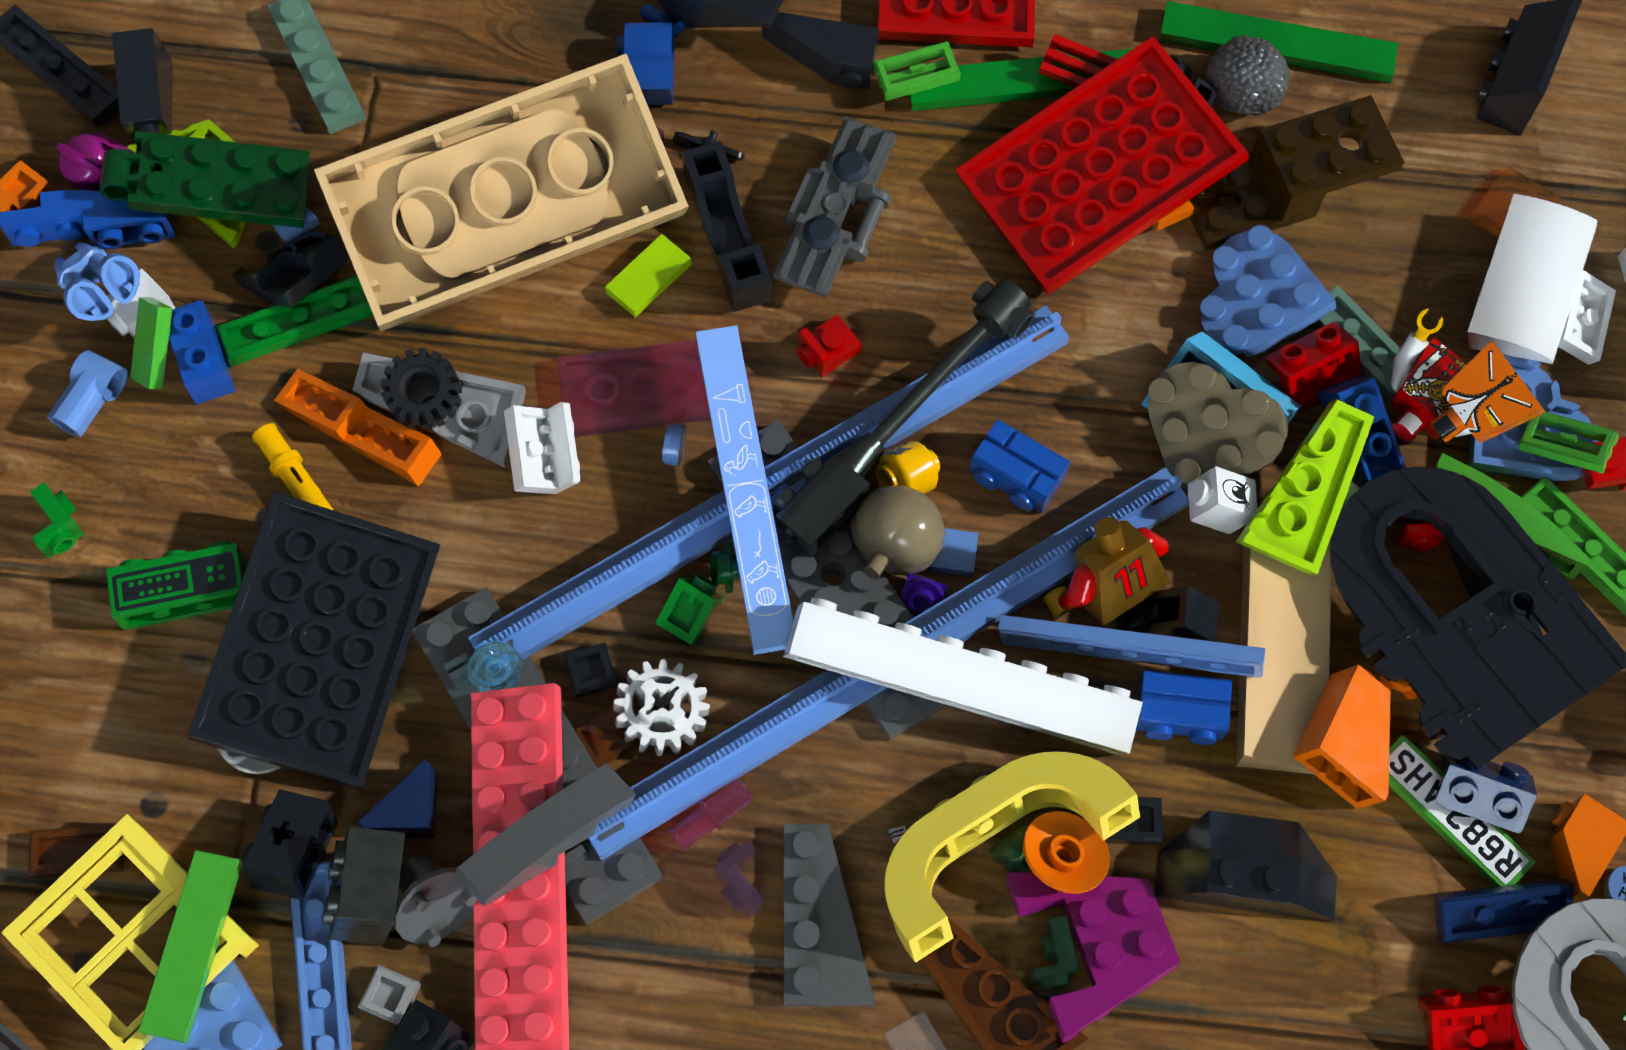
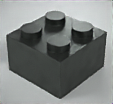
(366, 886)

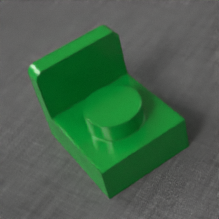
(690, 607)

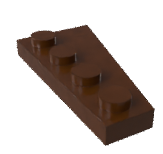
(992, 999)

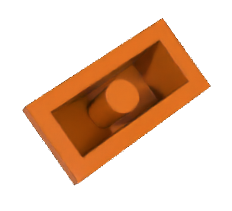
(1585, 842)

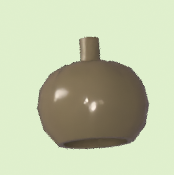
(897, 531)

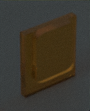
(1495, 205)

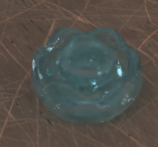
(506, 673)

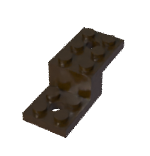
(1294, 170)

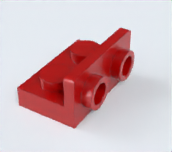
(1316, 363)
(1471, 1020)

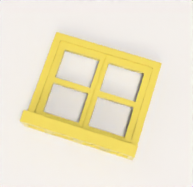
(166, 875)

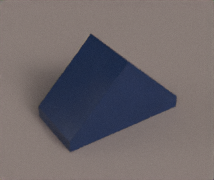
(409, 806)

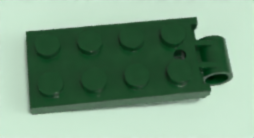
(209, 179)

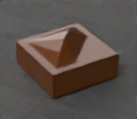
(603, 739)

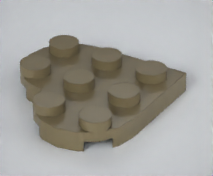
(1210, 425)

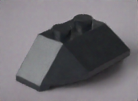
(1247, 866)

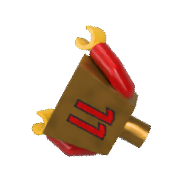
(1113, 571)

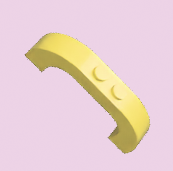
(981, 812)

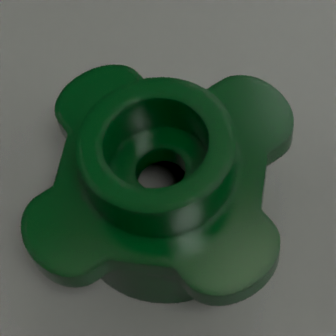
(724, 567)

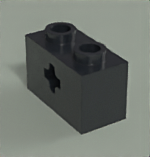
(289, 844)

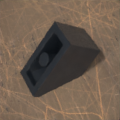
(1173, 613)

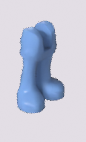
(91, 266)

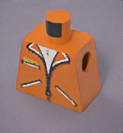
(1486, 398)

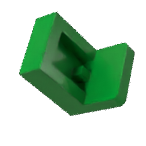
(63, 531)

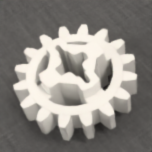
(661, 688)

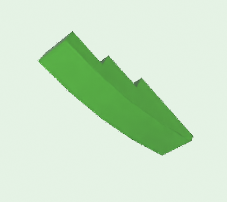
(1546, 535)

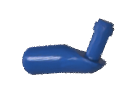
(656, 15)

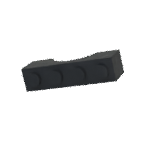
(721, 216)

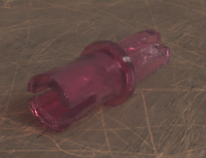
(710, 814)

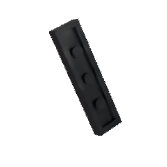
(57, 66)

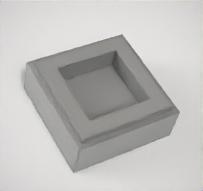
(389, 995)

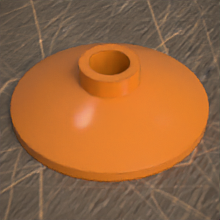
(1073, 840)

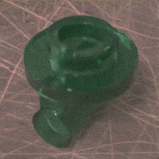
(1010, 851)

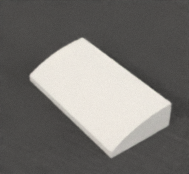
(1532, 279)

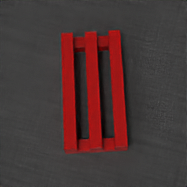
(1076, 50)

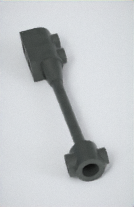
(838, 484)

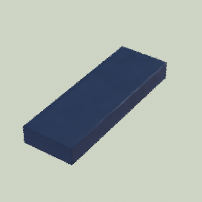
(1499, 909)

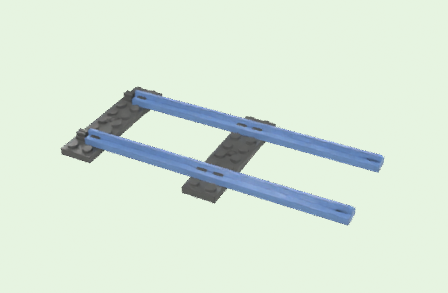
(614, 861)

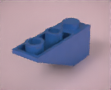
(1381, 447)

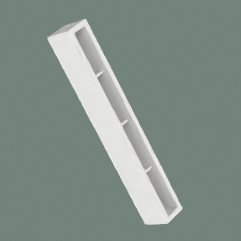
(963, 678)

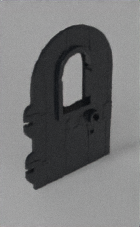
(1483, 664)

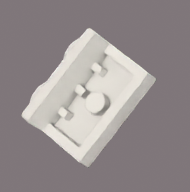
(542, 448)

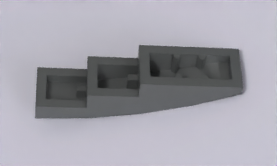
(544, 833)

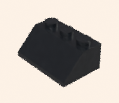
(1525, 64)

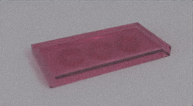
(634, 388)

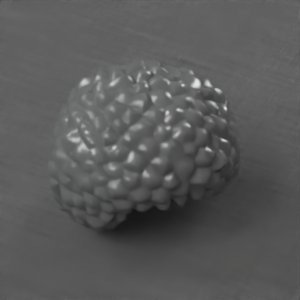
(1248, 76)

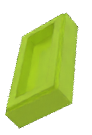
(648, 275)

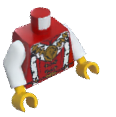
(1418, 378)

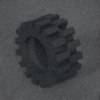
(421, 365)

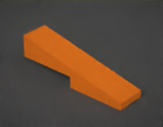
(359, 427)

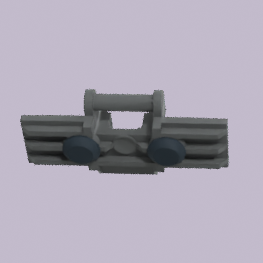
(822, 203)

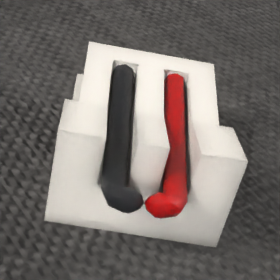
(897, 833)

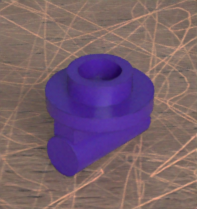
(922, 593)

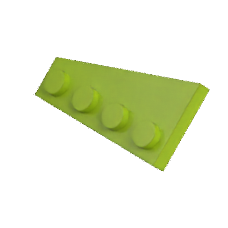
(1308, 496)

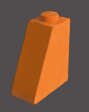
(1350, 737)

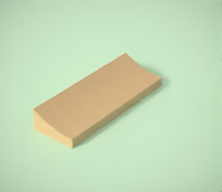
(1291, 620)

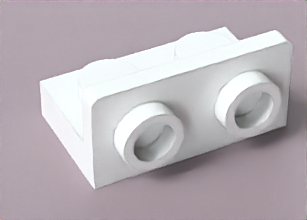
(1588, 319)

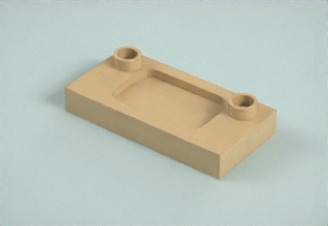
(502, 192)

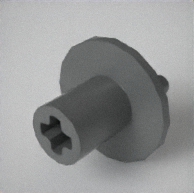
(431, 902)

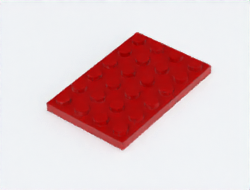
(1101, 165)

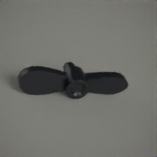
(690, 142)

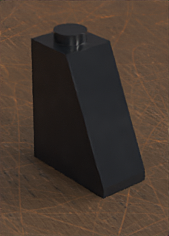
(143, 82)

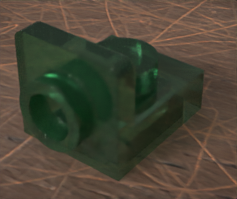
(1059, 948)

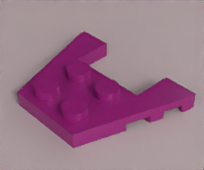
(1117, 937)

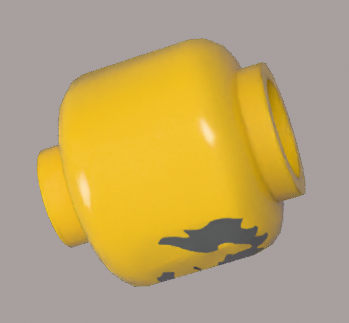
(909, 466)

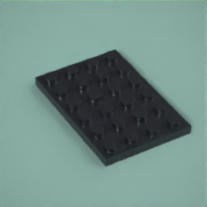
(315, 642)

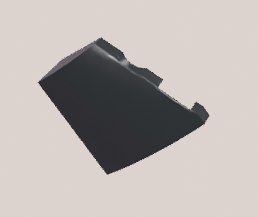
(295, 269)

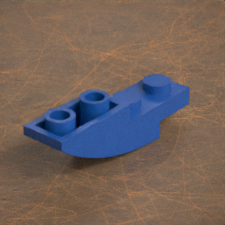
(84, 213)

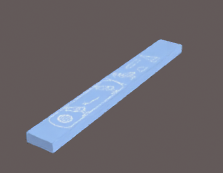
(745, 489)

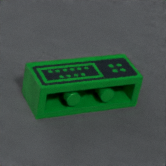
(175, 585)

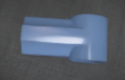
(91, 384)

